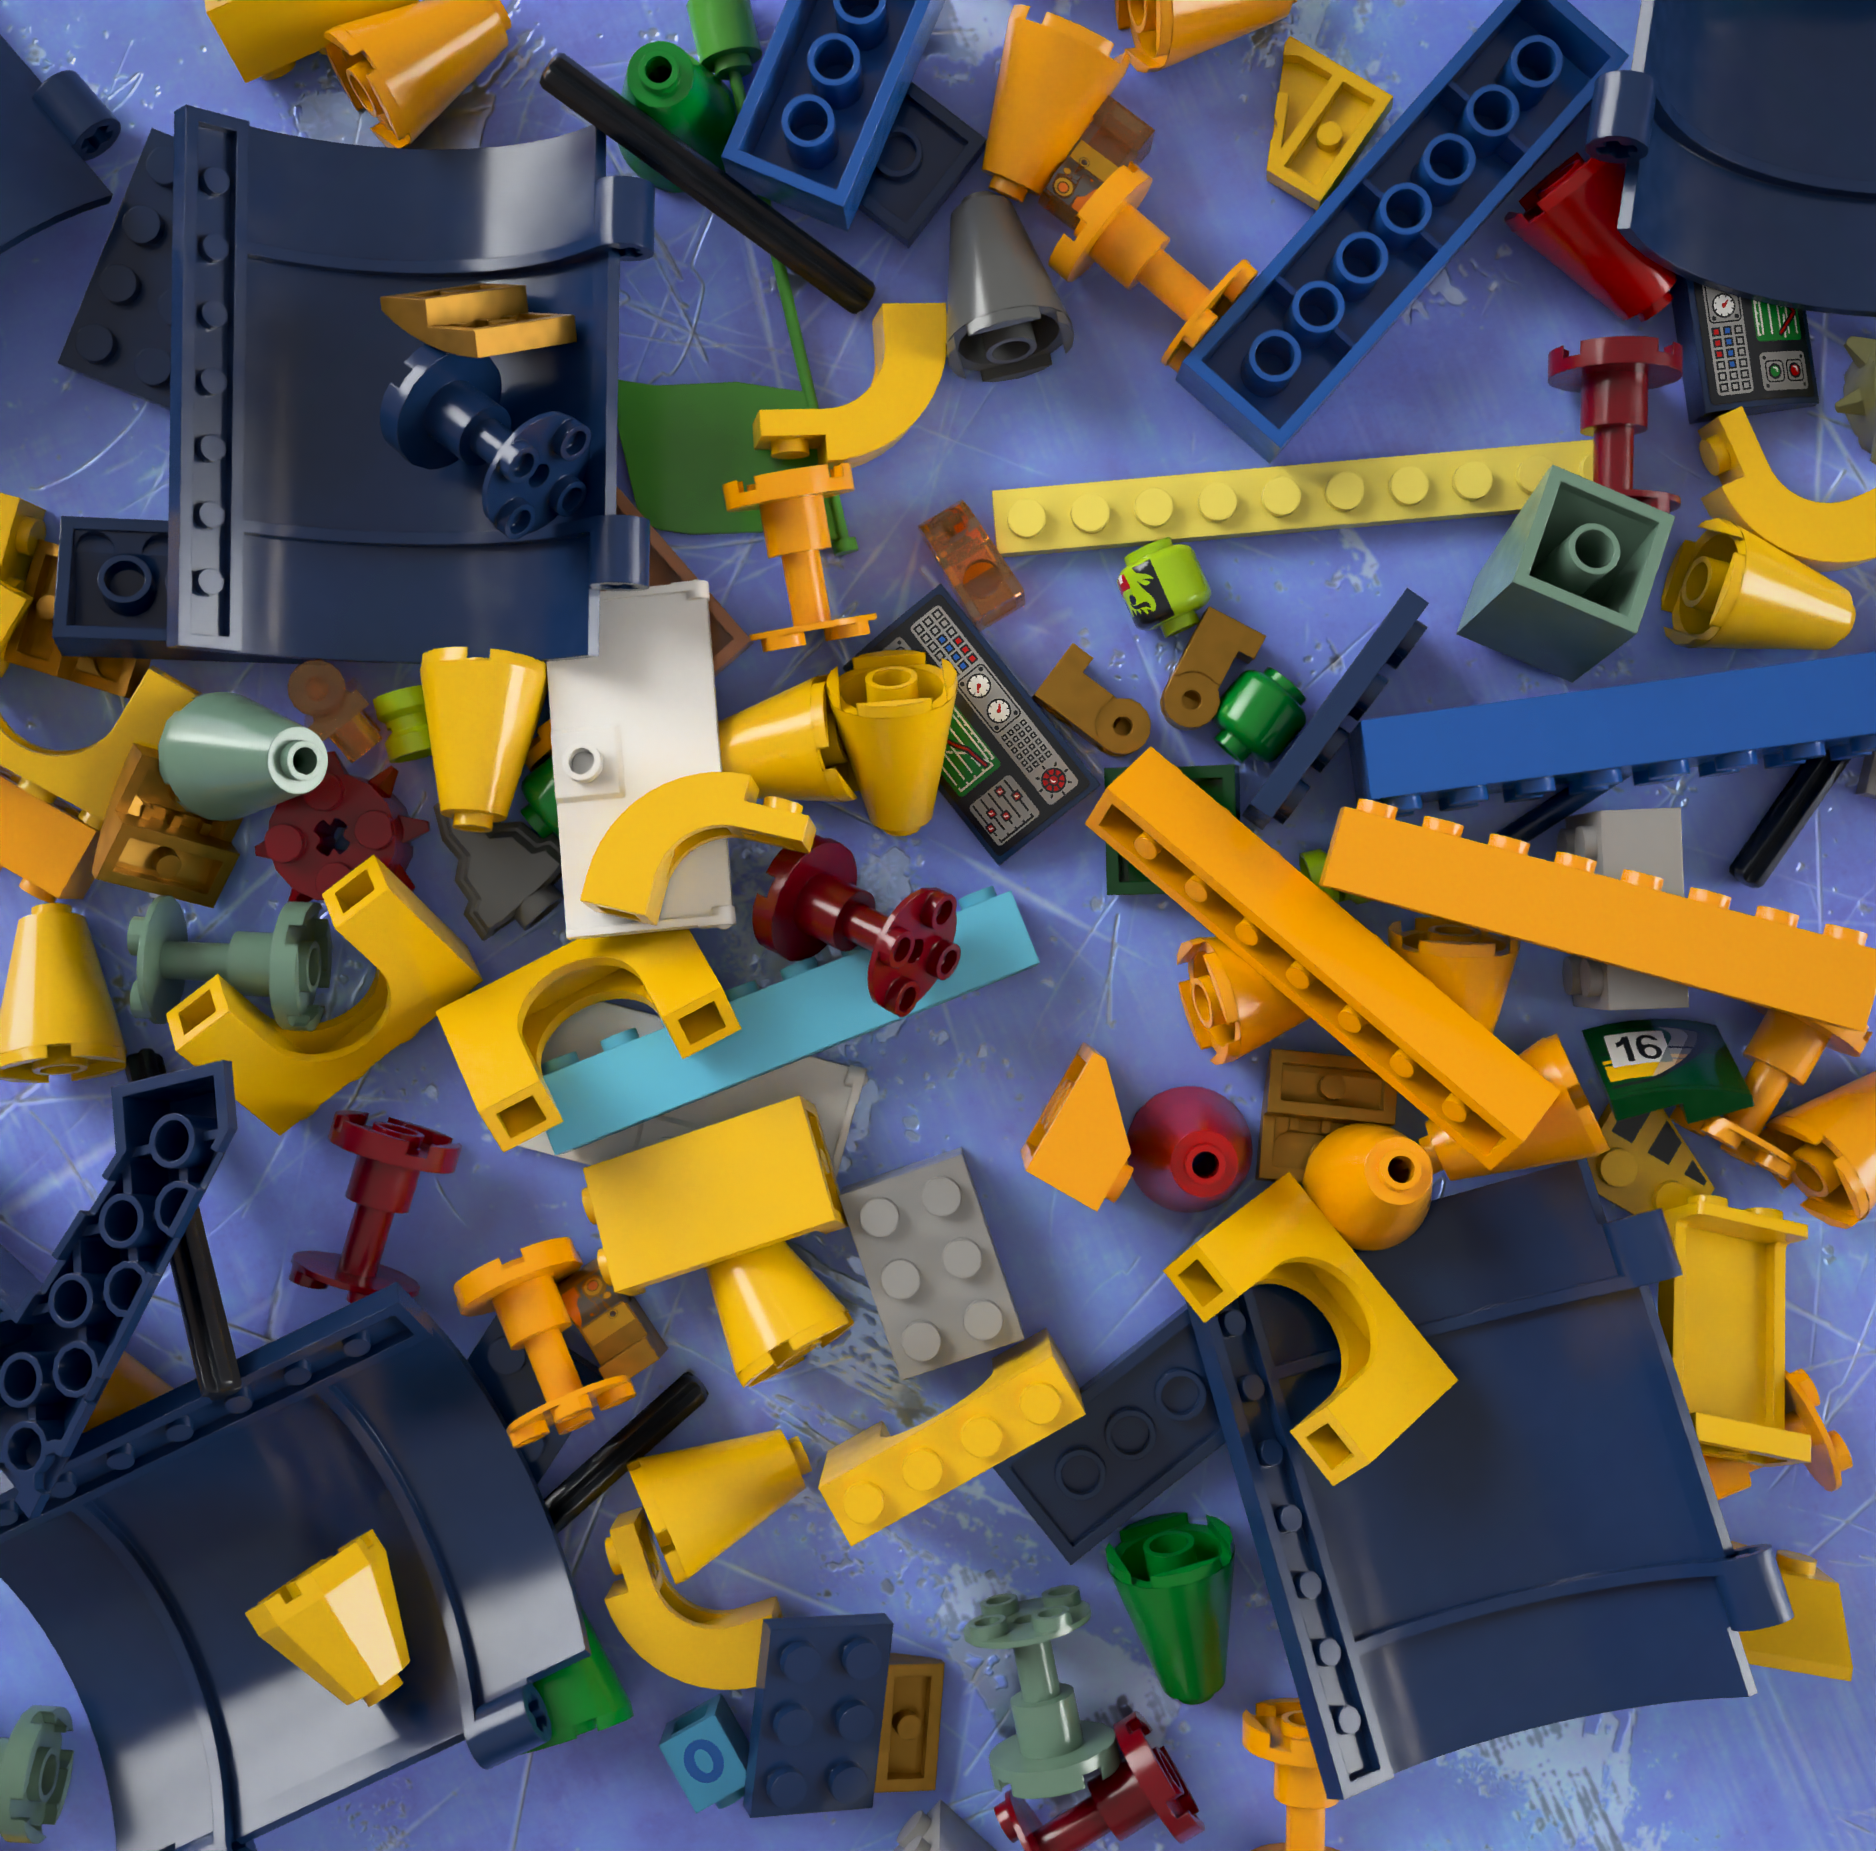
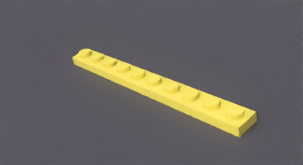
(1278, 499)

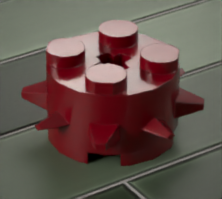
(304, 830)

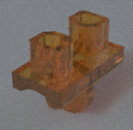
(334, 707)

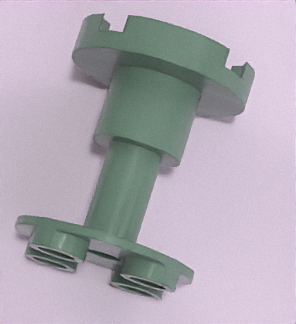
(260, 964)
(1051, 1740)
(34, 1773)

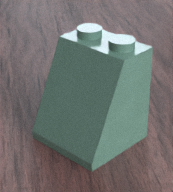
(1568, 576)

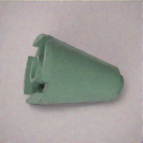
(237, 757)

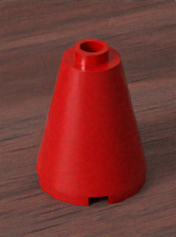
(1574, 226)
(1169, 1136)

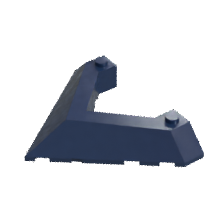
(73, 1328)

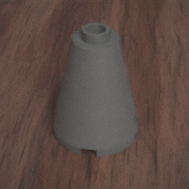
(999, 296)

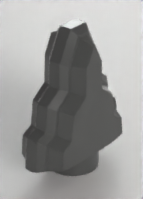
(504, 873)

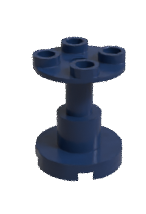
(453, 413)

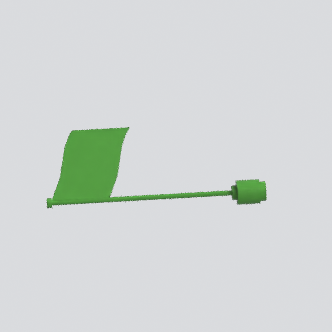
(698, 436)

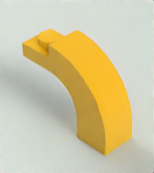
(907, 370)
(1751, 496)
(671, 821)
(669, 1631)

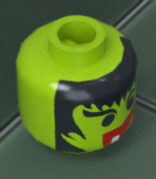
(1163, 587)

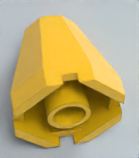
(340, 1622)

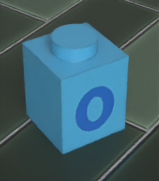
(707, 1754)

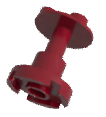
(1614, 402)
(819, 905)
(380, 1185)
(1129, 1799)

